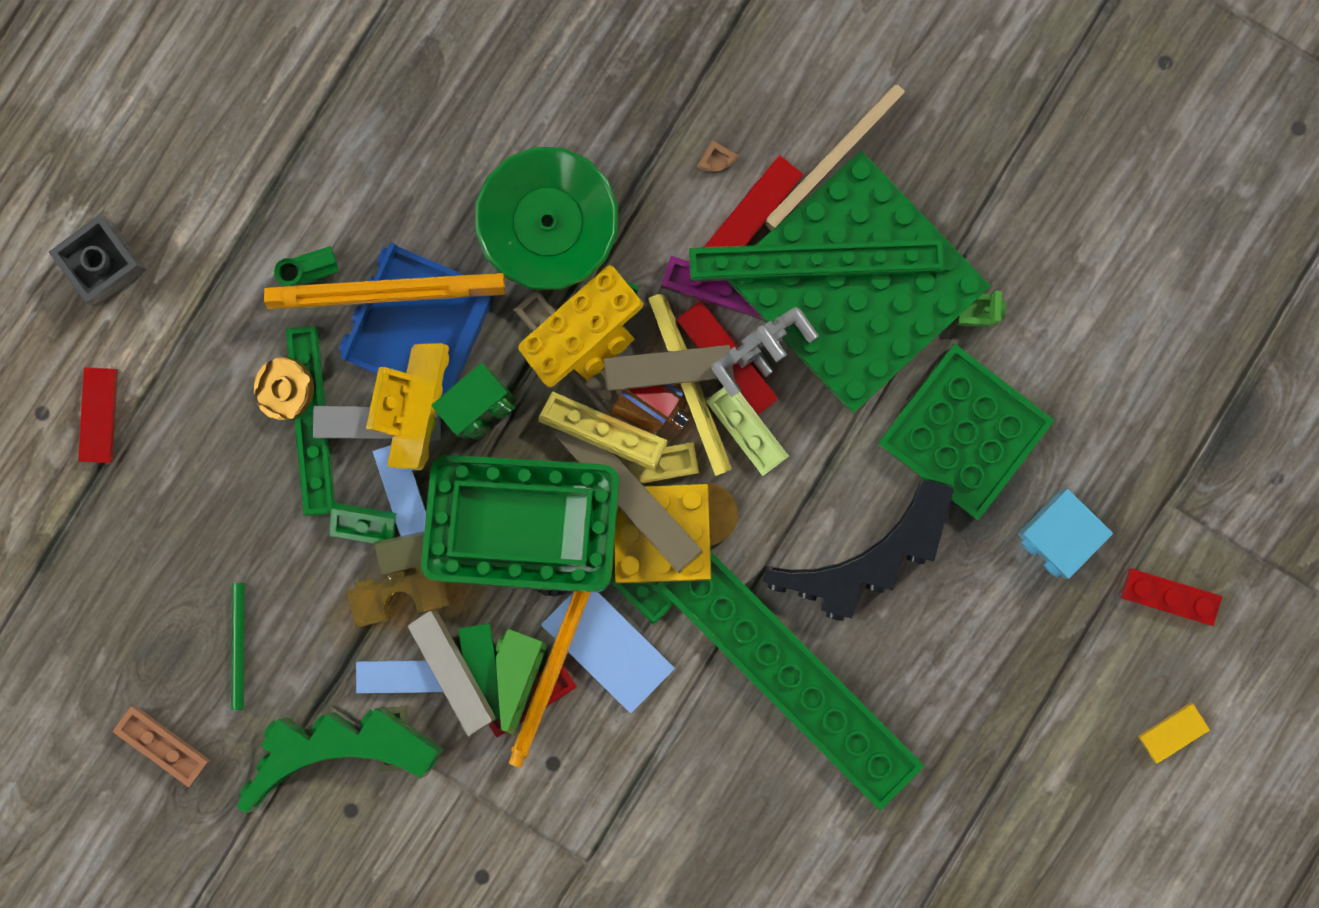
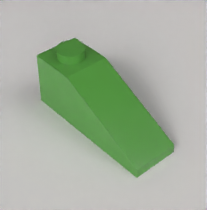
(517, 669)

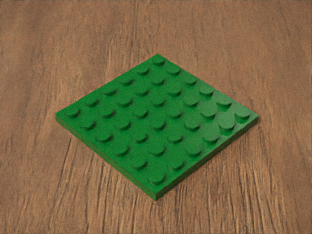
(863, 322)

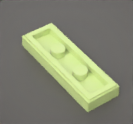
(747, 430)

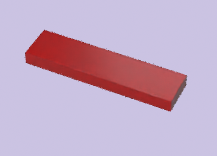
(757, 205)
(707, 332)

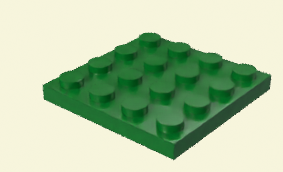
(966, 431)

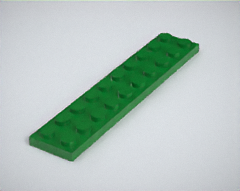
(796, 682)

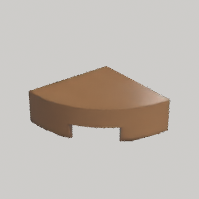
(716, 159)

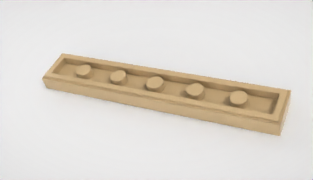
(842, 149)

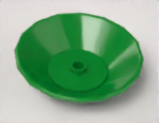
(538, 186)

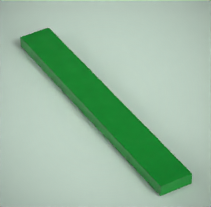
(816, 260)

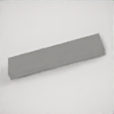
(351, 423)

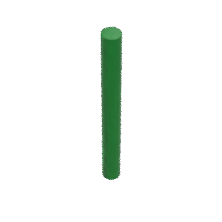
(237, 656)

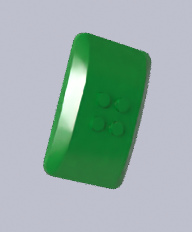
(520, 523)

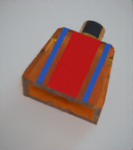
(651, 407)

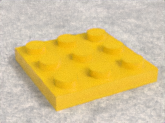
(641, 562)

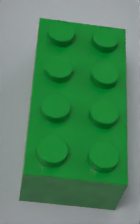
(475, 403)

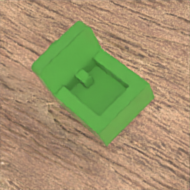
(984, 312)

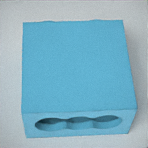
(1064, 534)

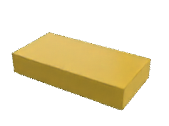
(1173, 733)

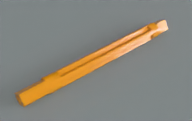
(384, 291)

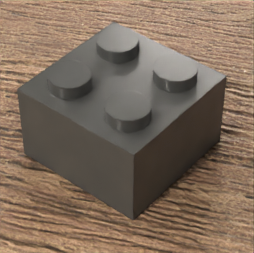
(97, 260)

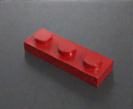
(1171, 597)

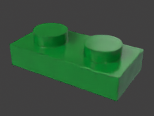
(361, 523)

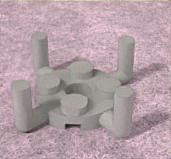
(765, 335)

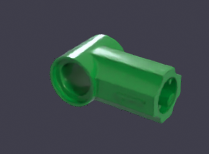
(310, 267)

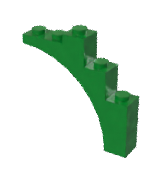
(293, 748)

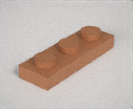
(161, 746)

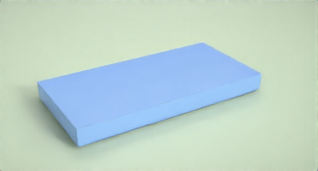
(613, 651)

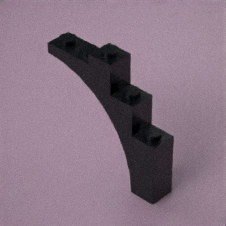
(839, 584)

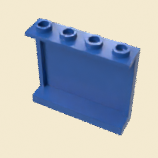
(389, 330)

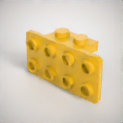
(583, 330)
(404, 403)

